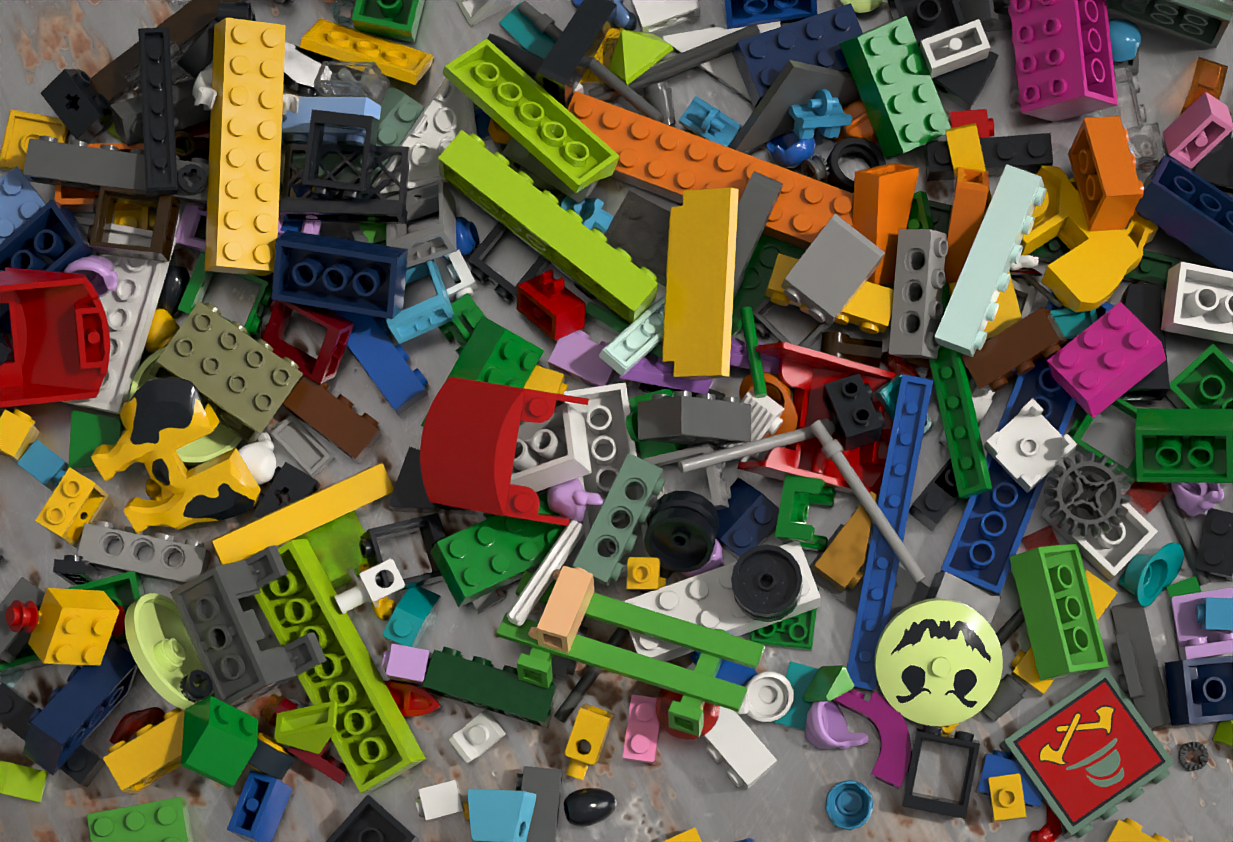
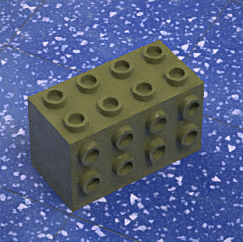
(229, 370)

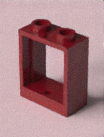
(332, 348)

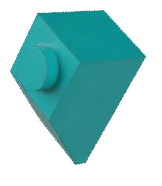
(411, 617)

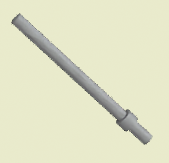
(751, 448)
(833, 451)

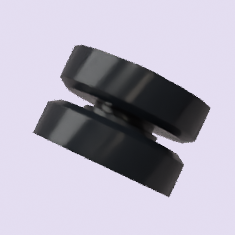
(682, 531)
(769, 602)

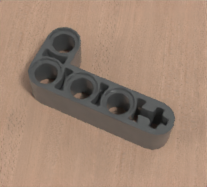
(752, 217)

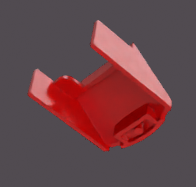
(56, 338)
(807, 373)
(473, 443)

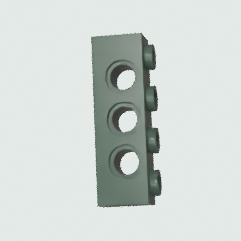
(632, 473)

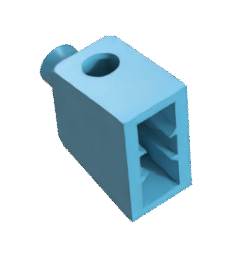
(500, 815)

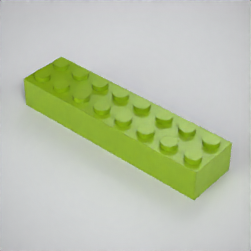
(548, 227)
(368, 722)

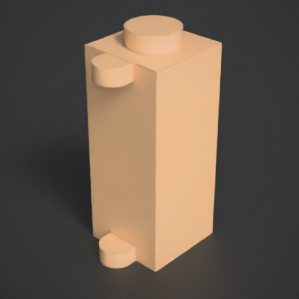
(564, 609)

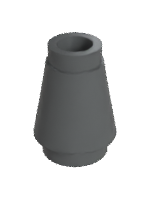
(661, 98)
(1006, 696)

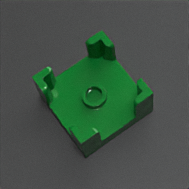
(793, 511)

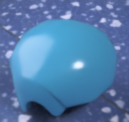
(1124, 39)
(849, 805)

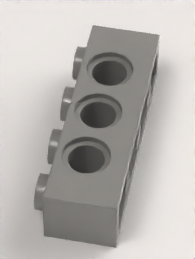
(909, 281)
(98, 536)

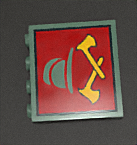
(1089, 754)

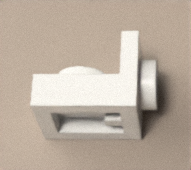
(460, 271)
(477, 736)

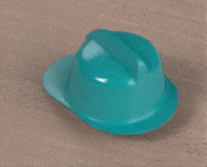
(1151, 573)

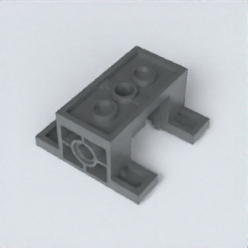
(229, 637)

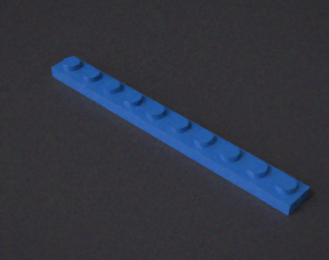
(895, 504)

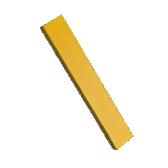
(303, 515)

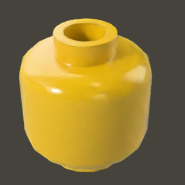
(161, 331)

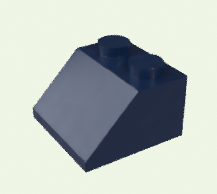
(747, 520)
(1200, 690)

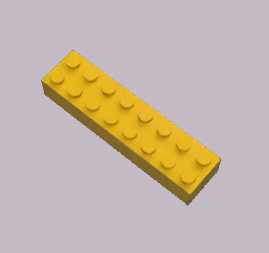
(245, 147)

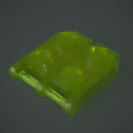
(338, 547)

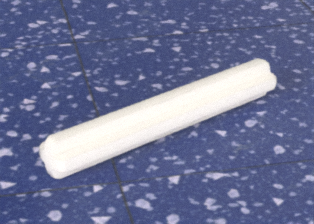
(544, 574)

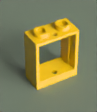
(66, 504)

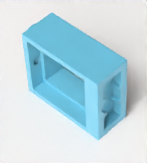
(426, 314)

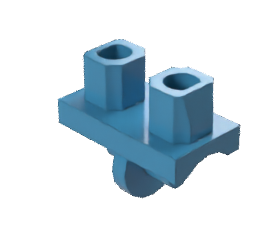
(819, 112)
(709, 122)
(589, 211)

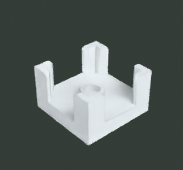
(1029, 446)

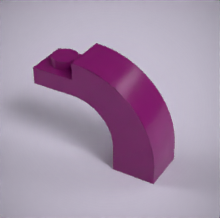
(892, 731)

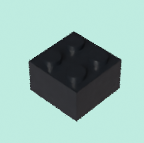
(928, 16)
(371, 824)

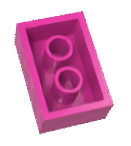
(1106, 359)

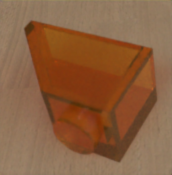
(1208, 78)

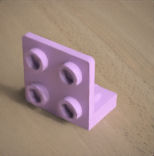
(1193, 641)

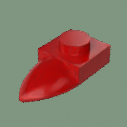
(411, 699)

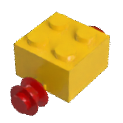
(69, 626)

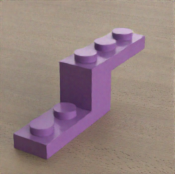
(662, 373)

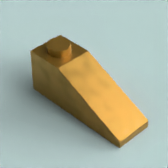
(846, 553)

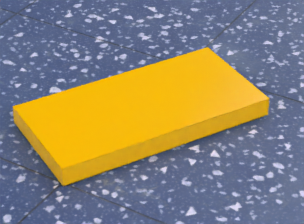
(357, 46)

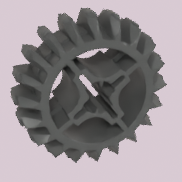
(1094, 507)

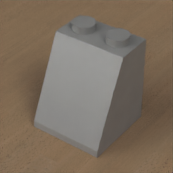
(832, 270)

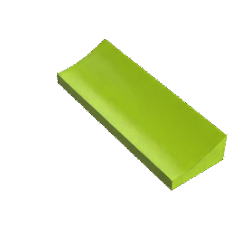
(531, 116)

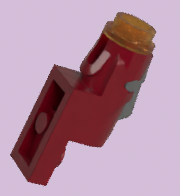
(332, 768)

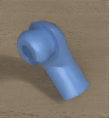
(624, 17)

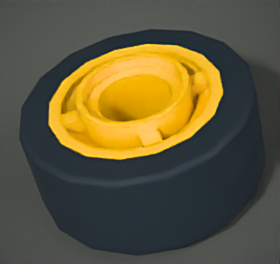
(271, 757)

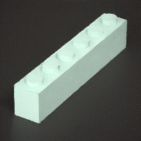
(990, 260)

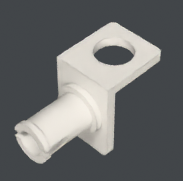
(368, 589)

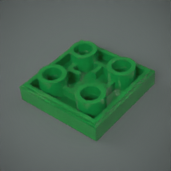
(790, 633)

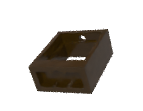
(163, 231)

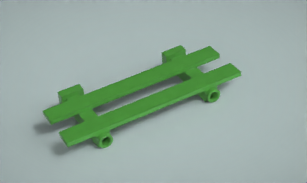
(695, 686)

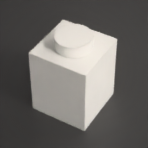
(439, 801)

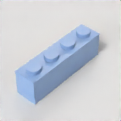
(296, 126)

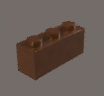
(1015, 350)
(333, 418)

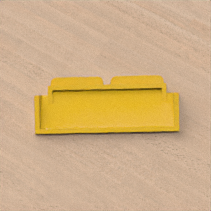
(700, 284)

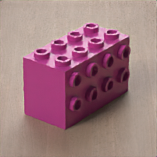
(1062, 57)

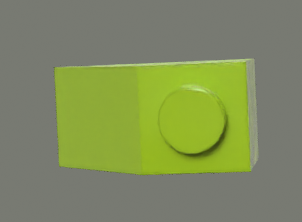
(22, 781)

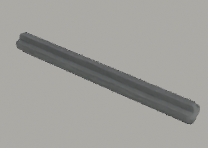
(680, 62)

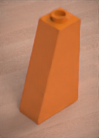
(882, 208)
(965, 218)

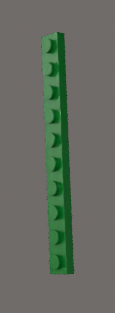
(954, 392)

